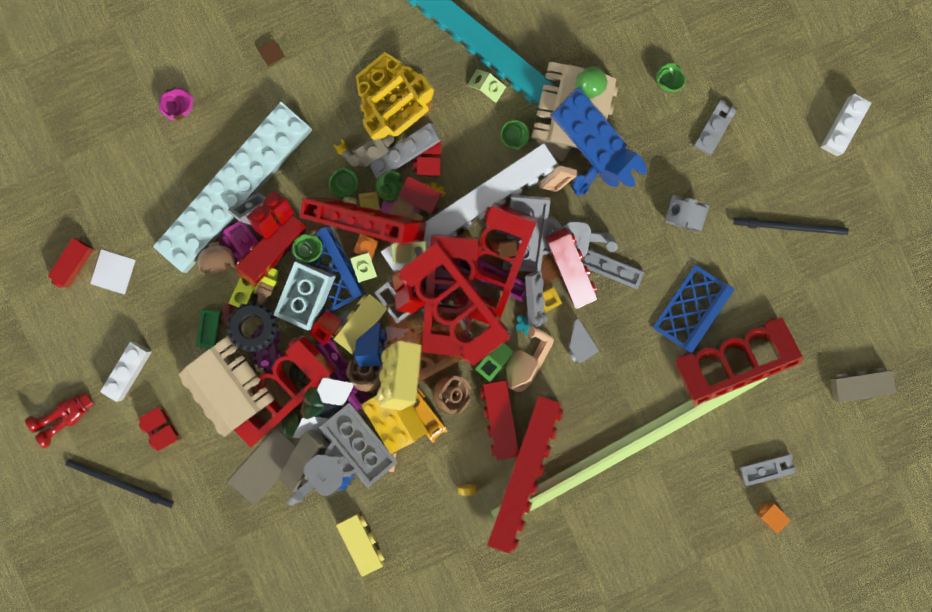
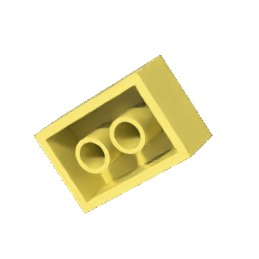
(399, 375)

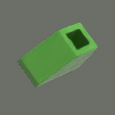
(494, 361)

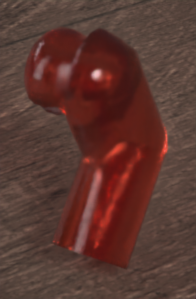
(227, 310)

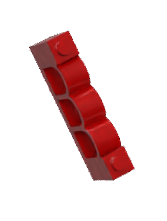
(363, 220)
(512, 222)
(777, 335)
(438, 341)
(486, 341)
(310, 362)

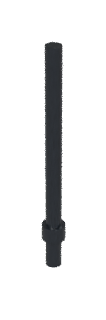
(753, 223)
(154, 497)

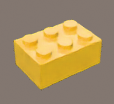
(394, 426)

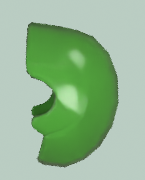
(670, 77)
(591, 82)
(514, 134)
(343, 182)
(388, 185)
(307, 248)

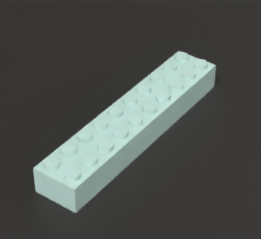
(236, 181)

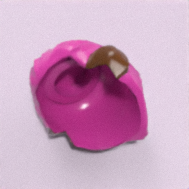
(176, 103)

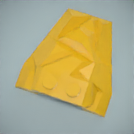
(391, 96)

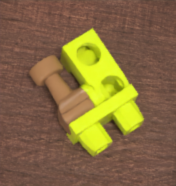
(264, 289)

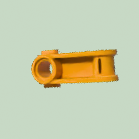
(428, 417)

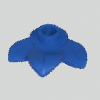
(582, 183)

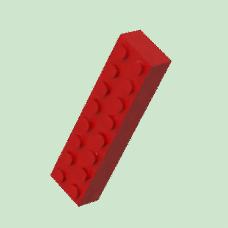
(525, 474)

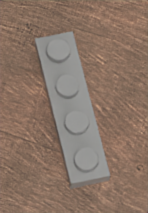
(406, 150)

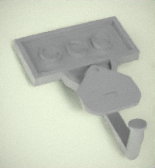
(547, 225)
(351, 451)

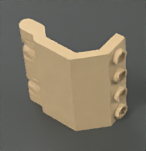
(550, 101)
(222, 389)

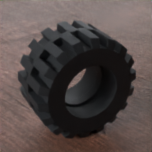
(237, 319)

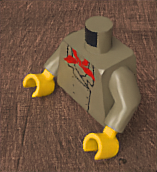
(366, 151)

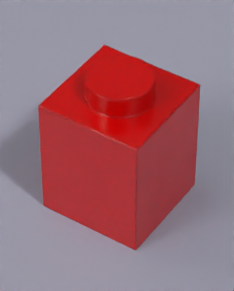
(325, 327)

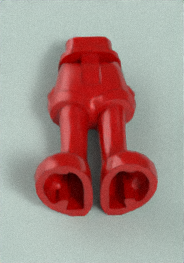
(70, 412)

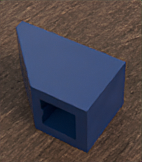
(371, 346)

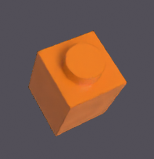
(365, 245)
(773, 516)

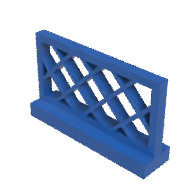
(343, 267)
(708, 317)

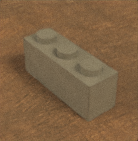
(863, 384)
(309, 446)

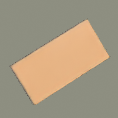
(558, 178)

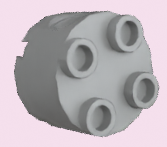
(686, 213)

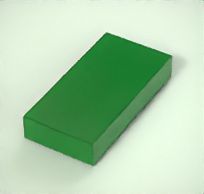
(208, 328)

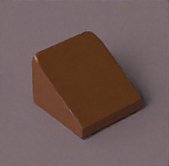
(504, 247)

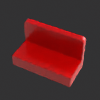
(420, 195)

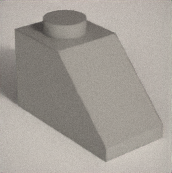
(245, 207)
(580, 343)

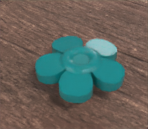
(524, 324)

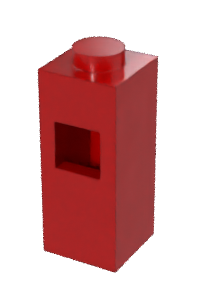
(70, 263)

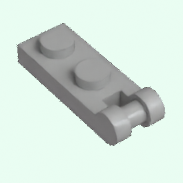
(715, 128)
(535, 299)
(767, 469)

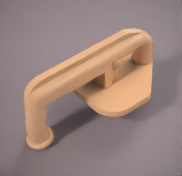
(523, 367)

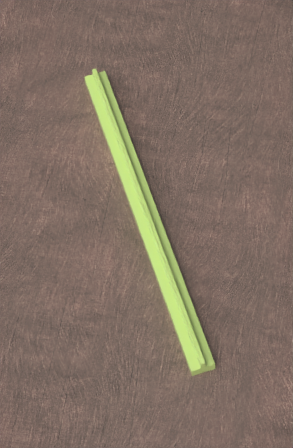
(626, 446)

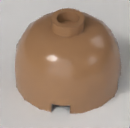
(216, 259)
(364, 378)
(452, 394)

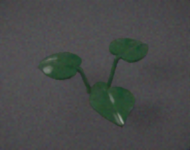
(311, 405)

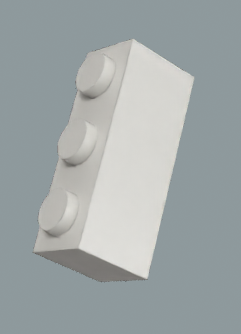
(845, 125)
(126, 371)

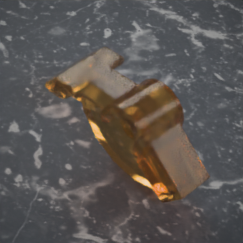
(549, 273)

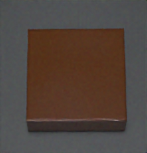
(271, 53)

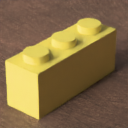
(359, 322)
(360, 543)

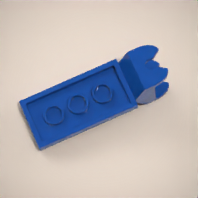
(597, 140)

